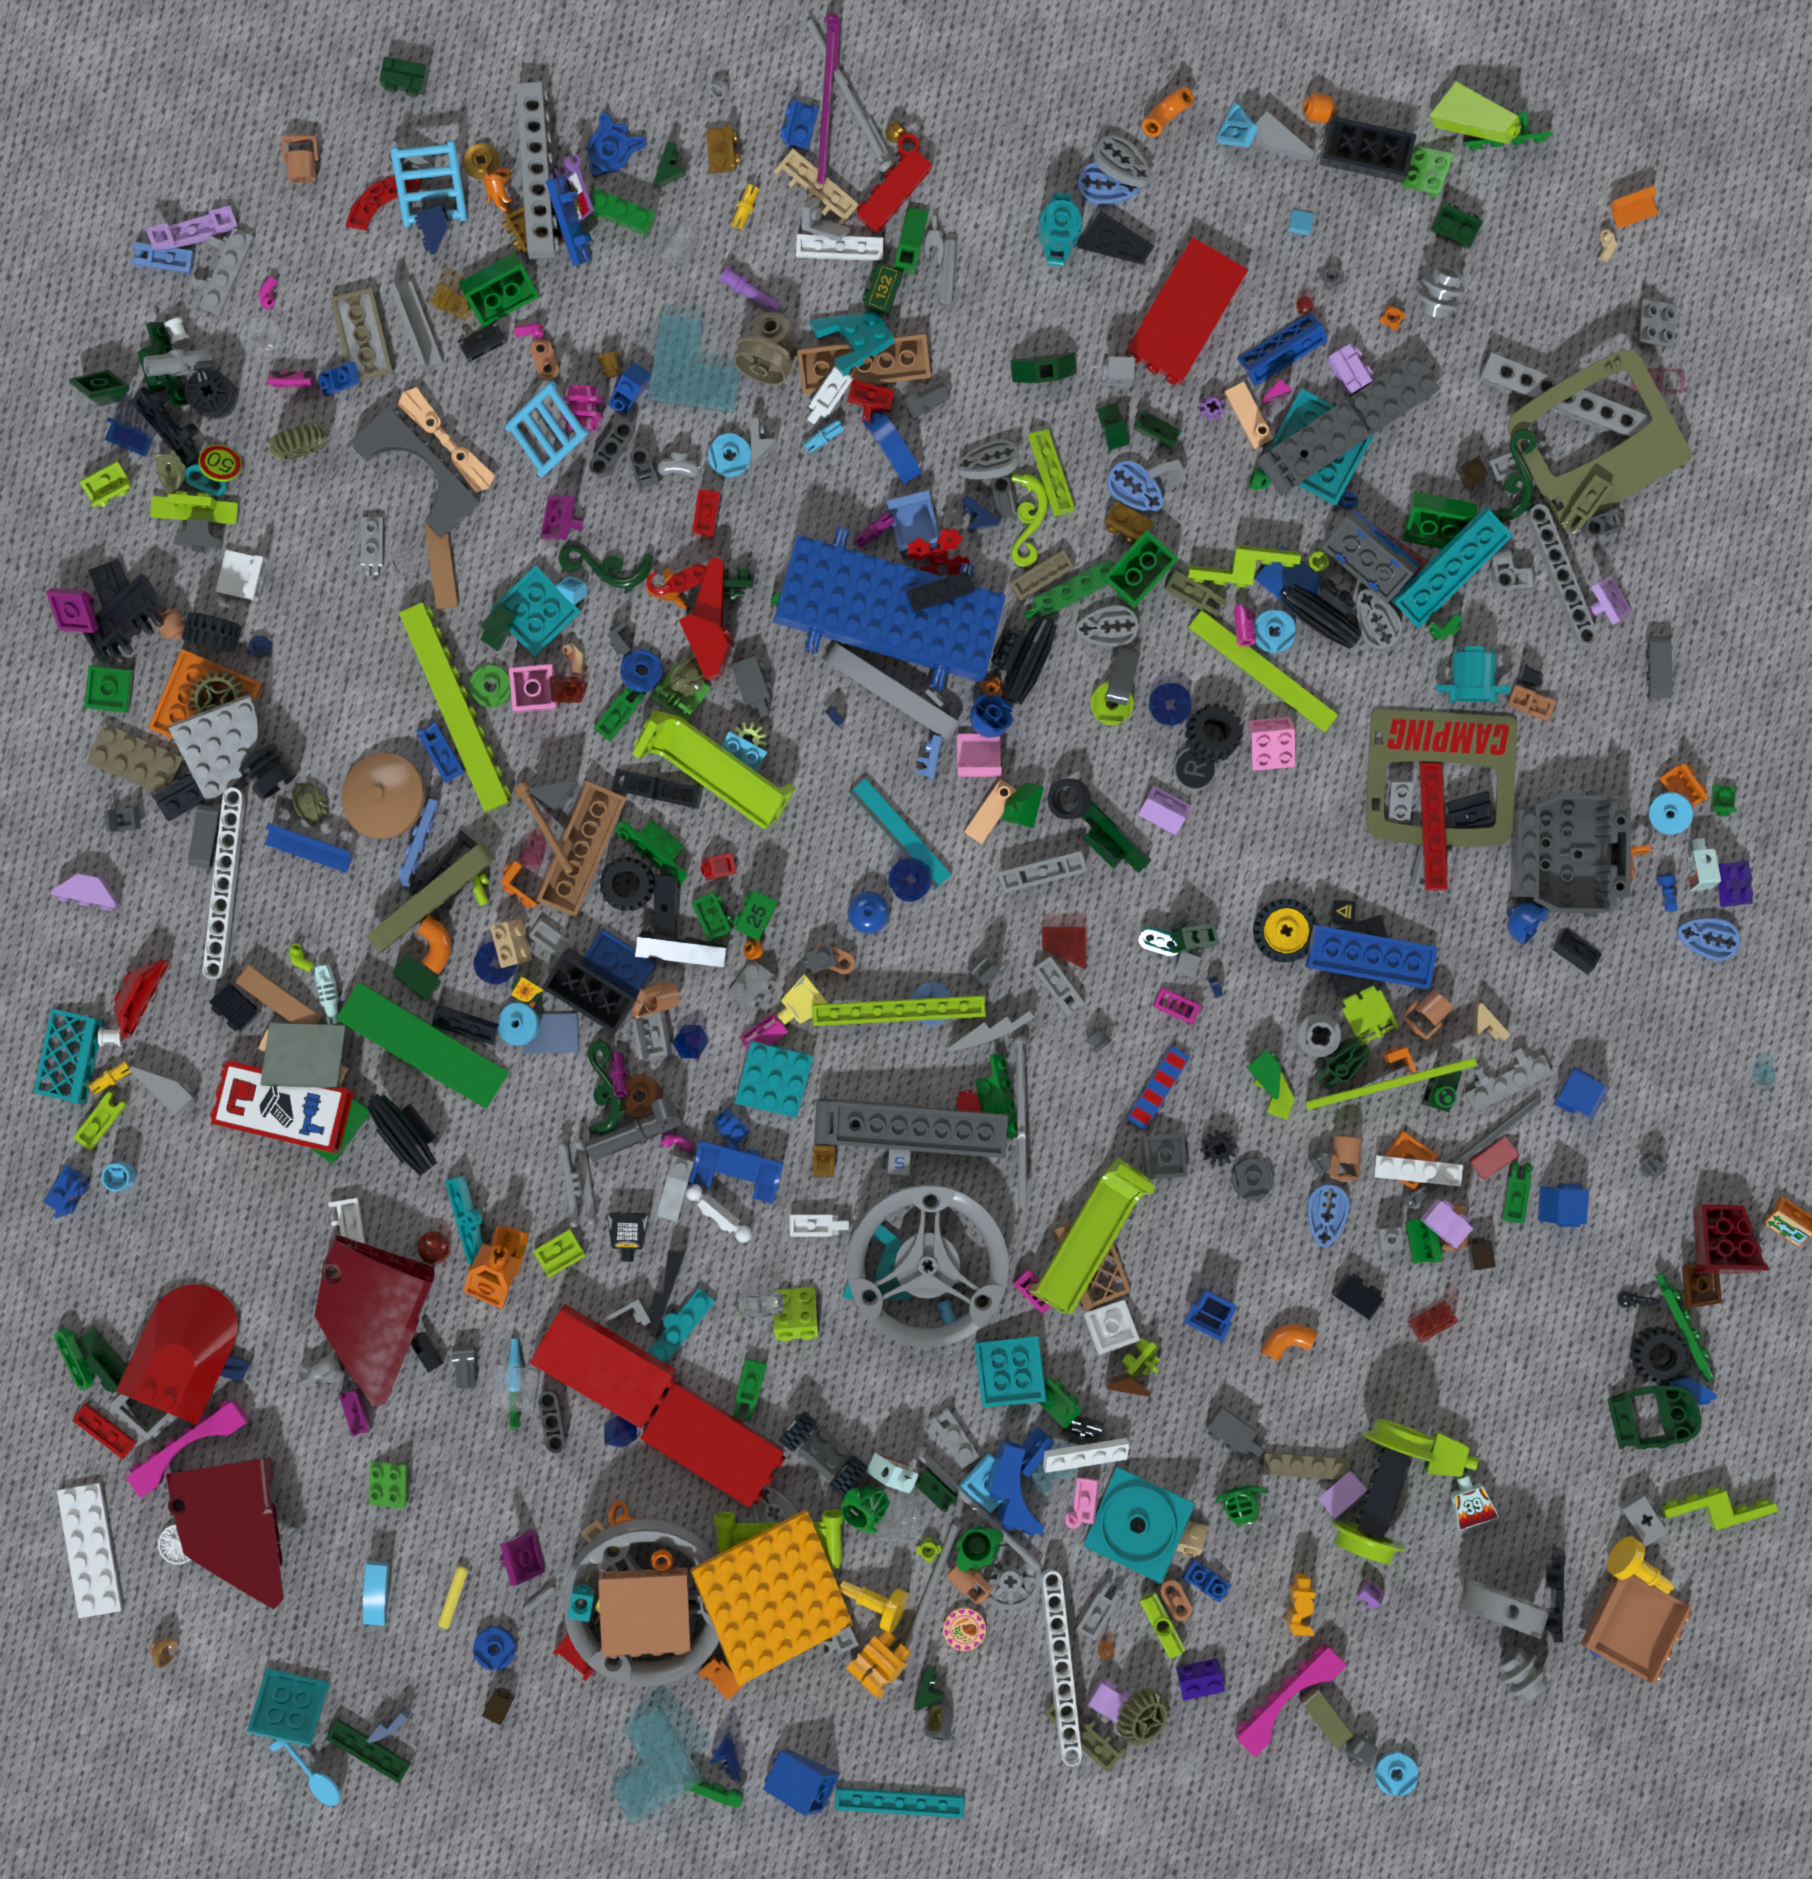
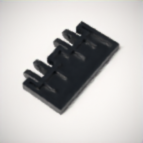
(119, 619)
(1555, 1581)

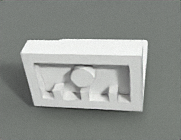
(242, 575)

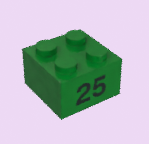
(755, 915)

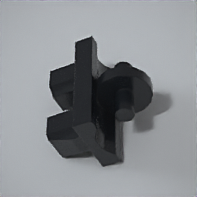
(1084, 1429)

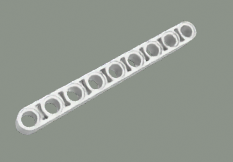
(218, 892)
(1065, 1676)

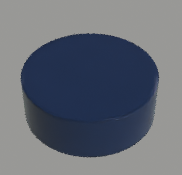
(259, 646)
(834, 715)
(1215, 987)

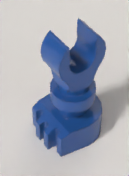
(1666, 881)

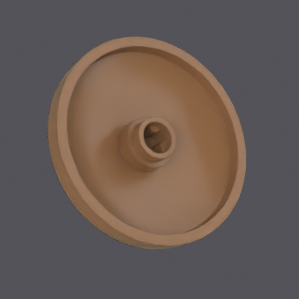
(383, 796)

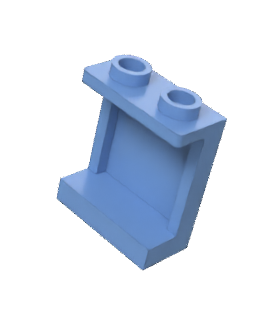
(913, 519)

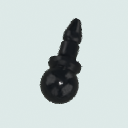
(1627, 1299)

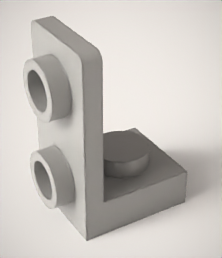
(811, 222)
(640, 1314)

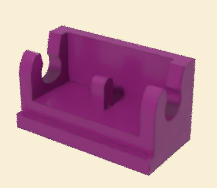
(355, 1412)

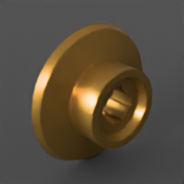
(471, 164)

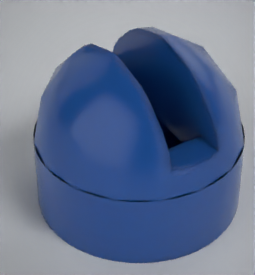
(1348, 504)

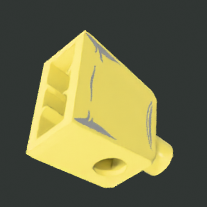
(800, 1001)

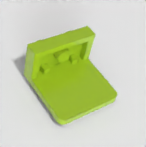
(799, 1315)

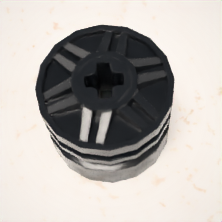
(212, 406)
(265, 767)

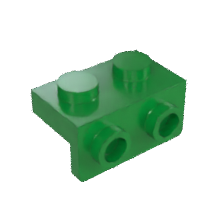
(712, 916)
(1423, 1242)

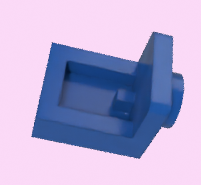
(730, 1126)

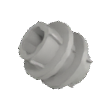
(1441, 289)
(1304, 1033)
(1527, 1678)

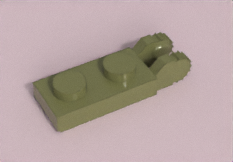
(1587, 502)
(1193, 593)

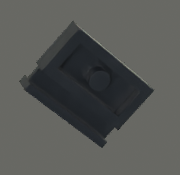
(108, 580)
(178, 797)
(1470, 811)

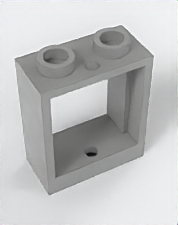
(116, 1404)

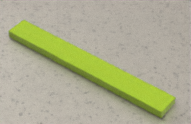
(1263, 671)
(898, 1010)
(1392, 1083)

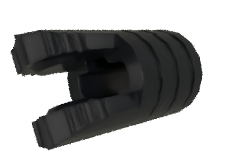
(426, 1352)

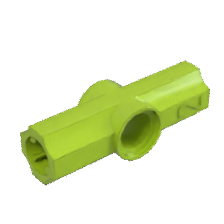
(1168, 1637)

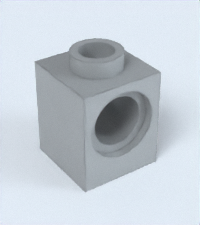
(1389, 1238)

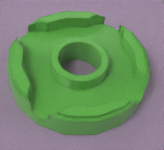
(478, 682)

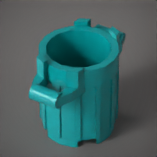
(1059, 228)
(1473, 677)

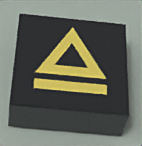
(1343, 911)

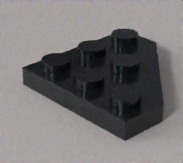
(1371, 926)

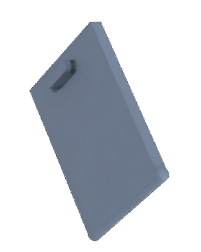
(556, 1034)

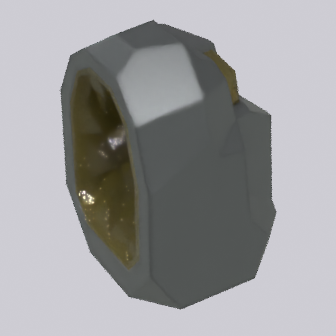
(938, 1722)

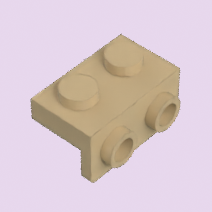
(511, 943)
(1193, 1539)

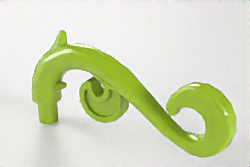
(1034, 522)

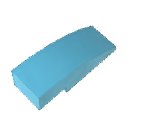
(375, 1592)

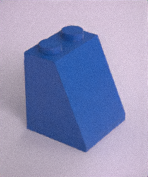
(800, 1782)

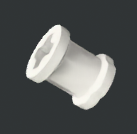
(176, 331)
(110, 1036)

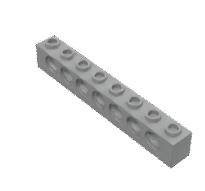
(527, 95)
(1491, 375)

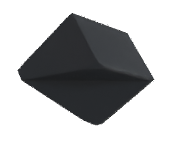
(1530, 676)

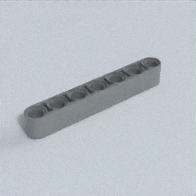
(1564, 565)
(892, 691)

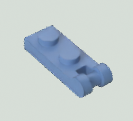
(165, 259)

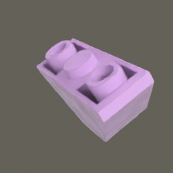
(87, 890)

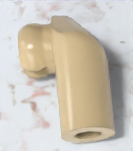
(1609, 245)
(575, 656)

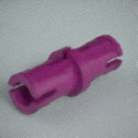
(874, 529)
(618, 1074)

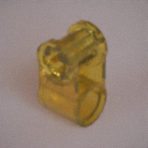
(448, 300)

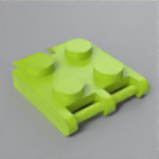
(1368, 1014)

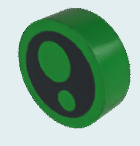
(1445, 1096)

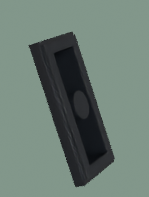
(1577, 952)

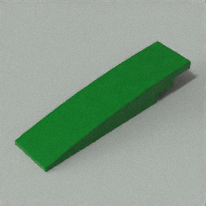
(422, 1045)

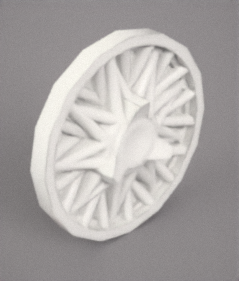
(170, 1546)

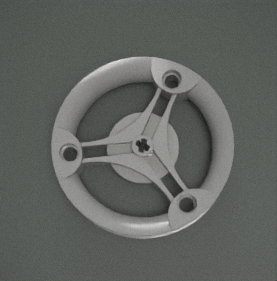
(931, 1282)
(597, 1553)

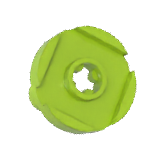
(1103, 713)

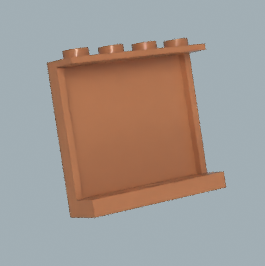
(644, 1612)
(1636, 1627)

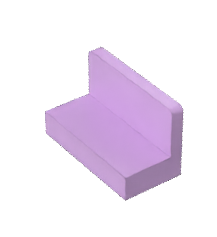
(1164, 810)
(1343, 1495)

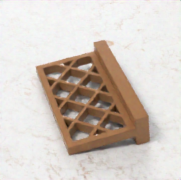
(1086, 1301)

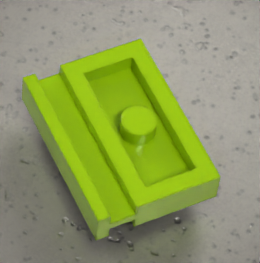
(559, 1253)

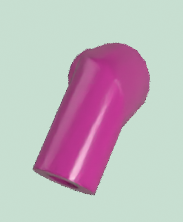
(265, 293)
(535, 329)
(677, 1139)

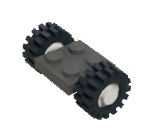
(824, 1453)

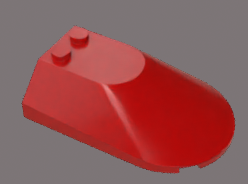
(182, 1352)

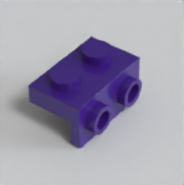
(1200, 1679)

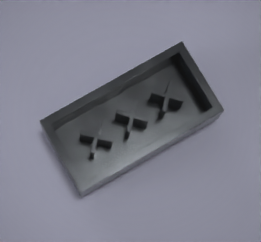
(1367, 149)
(591, 990)

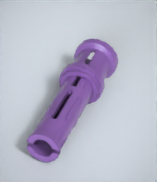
(741, 285)

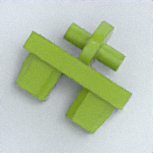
(1135, 1365)

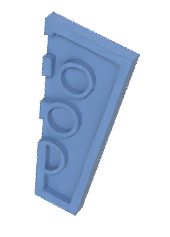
(418, 846)

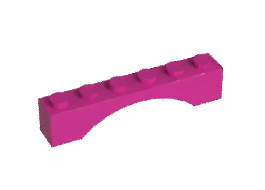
(151, 1474)
(1321, 1667)

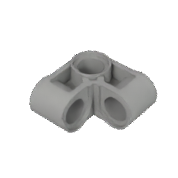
(1502, 564)

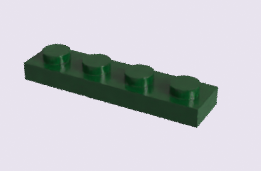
(370, 1753)

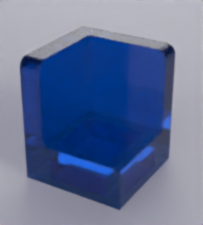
(690, 1041)
(619, 1432)

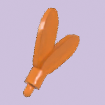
(671, 597)

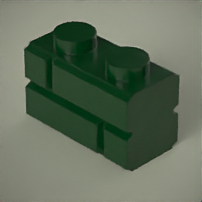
(404, 76)

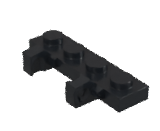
(176, 438)

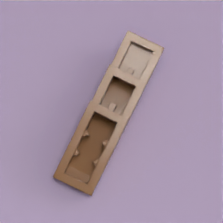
(276, 997)

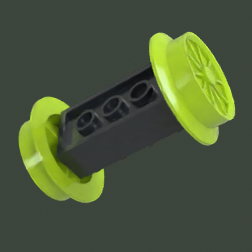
(1369, 1536)

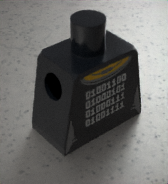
(627, 1232)

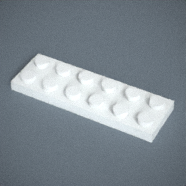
(89, 1550)

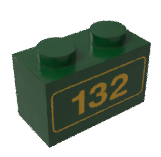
(882, 289)

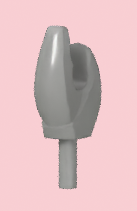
(934, 238)

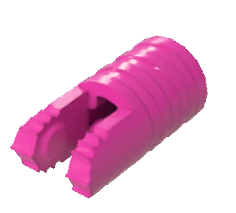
(1244, 626)

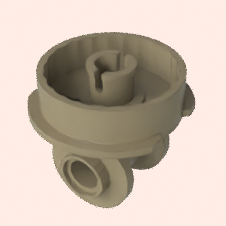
(768, 352)

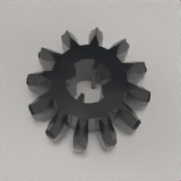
(1216, 1141)

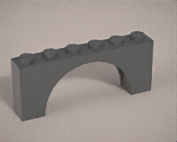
(390, 433)

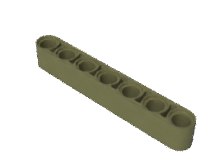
(430, 897)

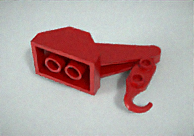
(705, 626)

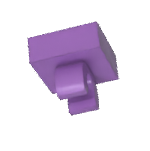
(1371, 1594)

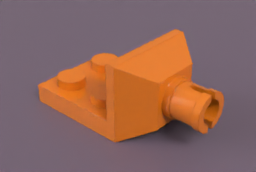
(491, 1275)

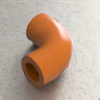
(1166, 110)
(439, 944)
(1288, 1336)

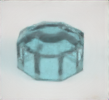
(1763, 1074)

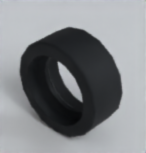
(1054, 798)

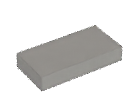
(550, 938)

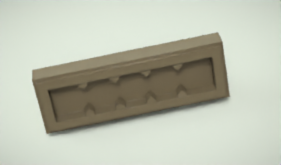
(1041, 575)

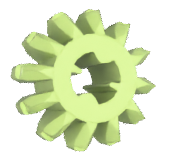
(756, 739)

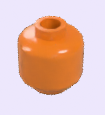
(1318, 108)

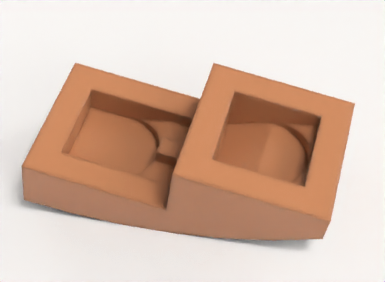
(1531, 703)

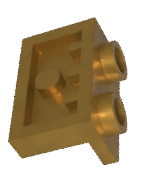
(721, 149)
(1127, 522)

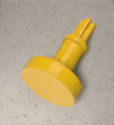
(1627, 1560)
(891, 1609)

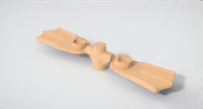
(471, 468)

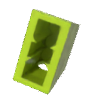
(1450, 1455)

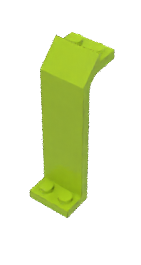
(713, 767)
(1091, 1236)

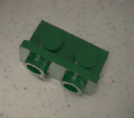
(1457, 225)

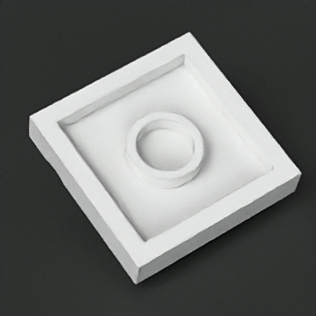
(1111, 1327)

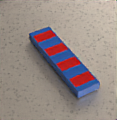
(1158, 1088)

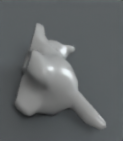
(326, 1370)

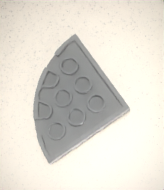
(218, 743)

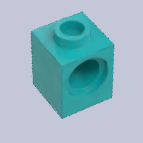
(578, 1611)

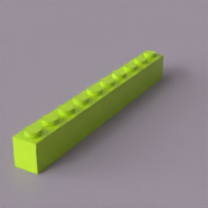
(454, 707)

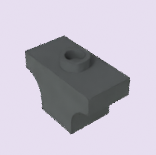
(198, 536)

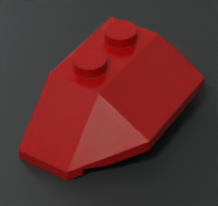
(136, 995)

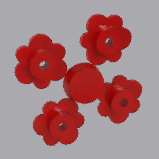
(938, 555)

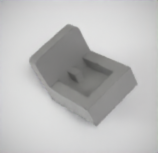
(1172, 469)

